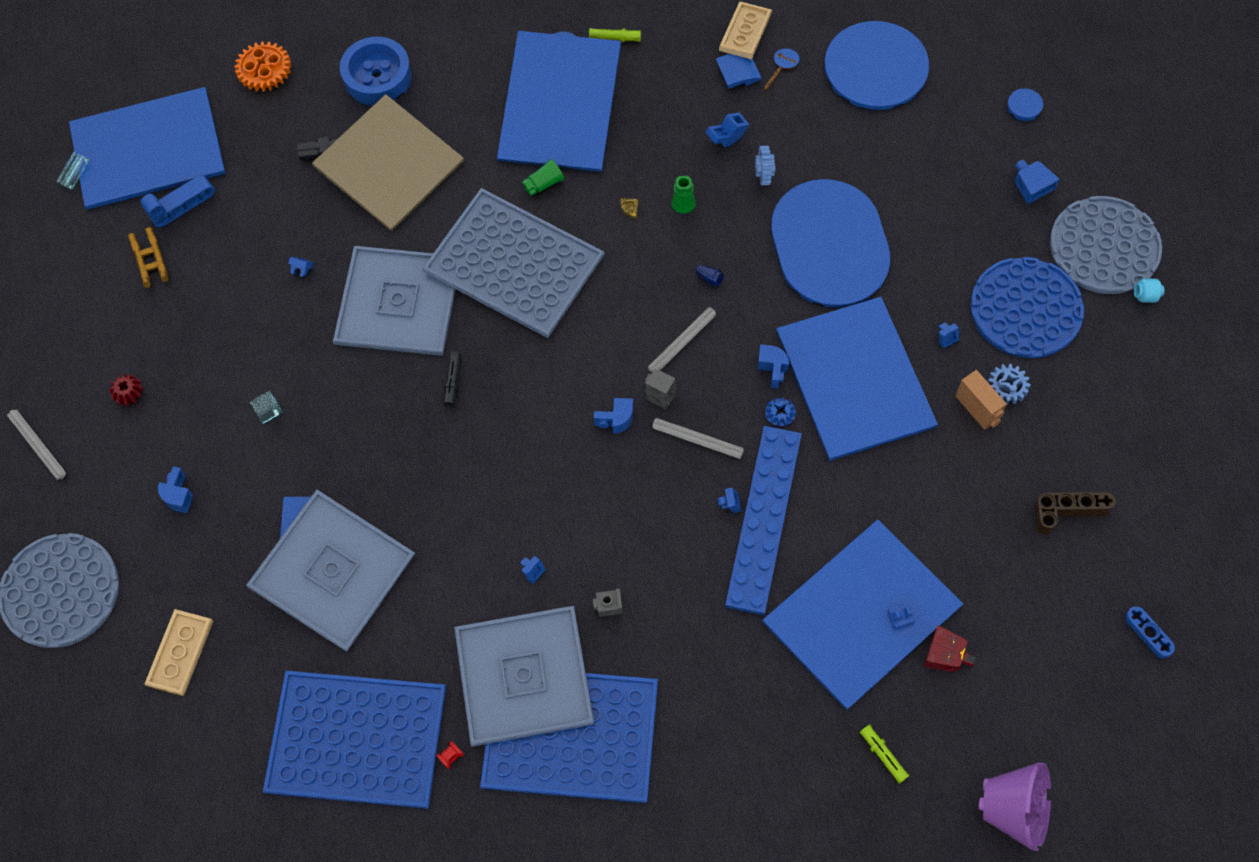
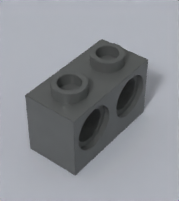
(660, 388)

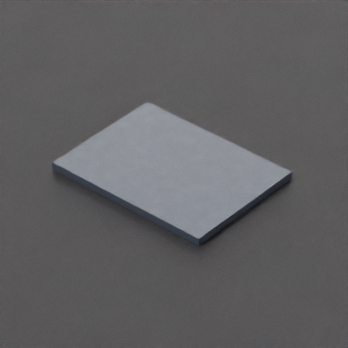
(514, 262)

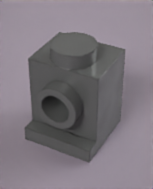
(611, 608)

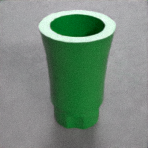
(543, 178)
(683, 196)

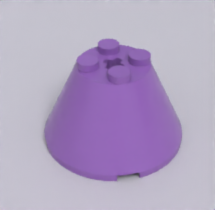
(1019, 804)

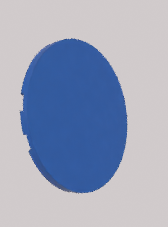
(876, 65)
(1027, 307)

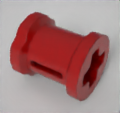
(449, 755)

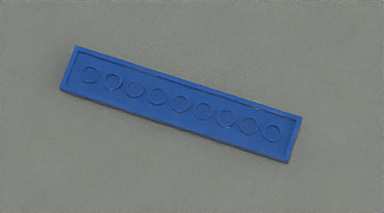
(763, 521)

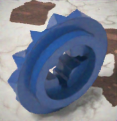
(781, 419)

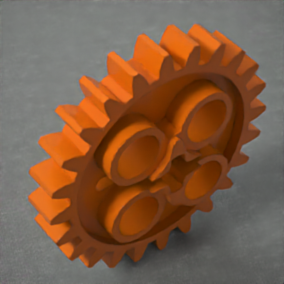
(263, 66)

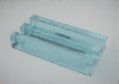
(72, 170)

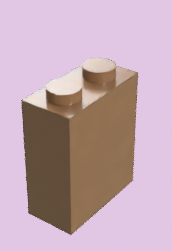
(981, 400)

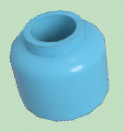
(1148, 290)

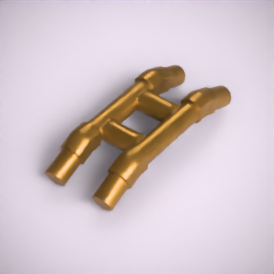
(139, 254)

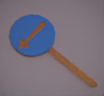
(784, 60)

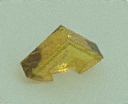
(629, 206)

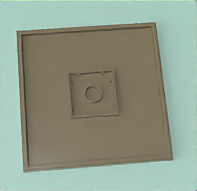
(388, 162)

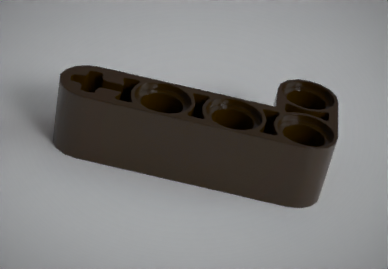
(1098, 505)

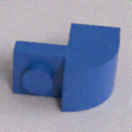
(729, 131)
(773, 359)
(619, 419)
(173, 493)

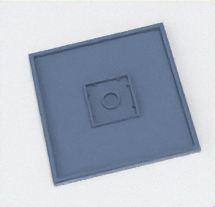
(393, 303)
(331, 570)
(523, 676)

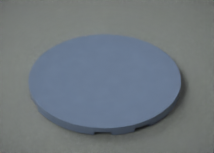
(1105, 244)
(58, 590)

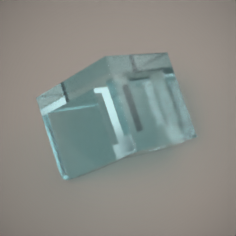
(266, 407)

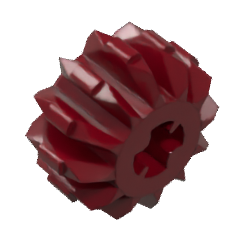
(126, 389)

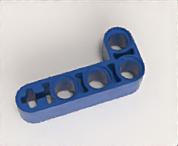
(177, 202)

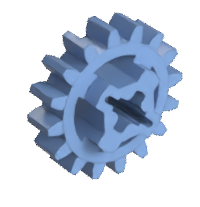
(764, 165)
(1010, 381)

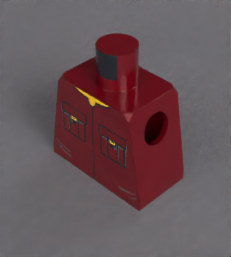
(948, 651)

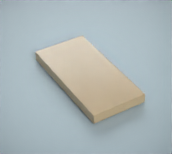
(745, 30)
(179, 652)

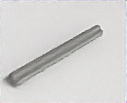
(682, 340)
(698, 438)
(36, 444)

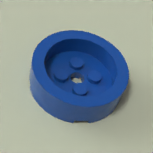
(373, 56)

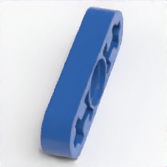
(1134, 624)

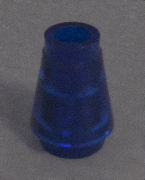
(710, 275)

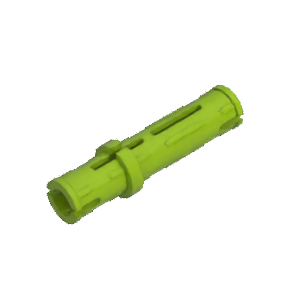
(620, 35)
(899, 774)

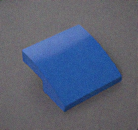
(738, 70)

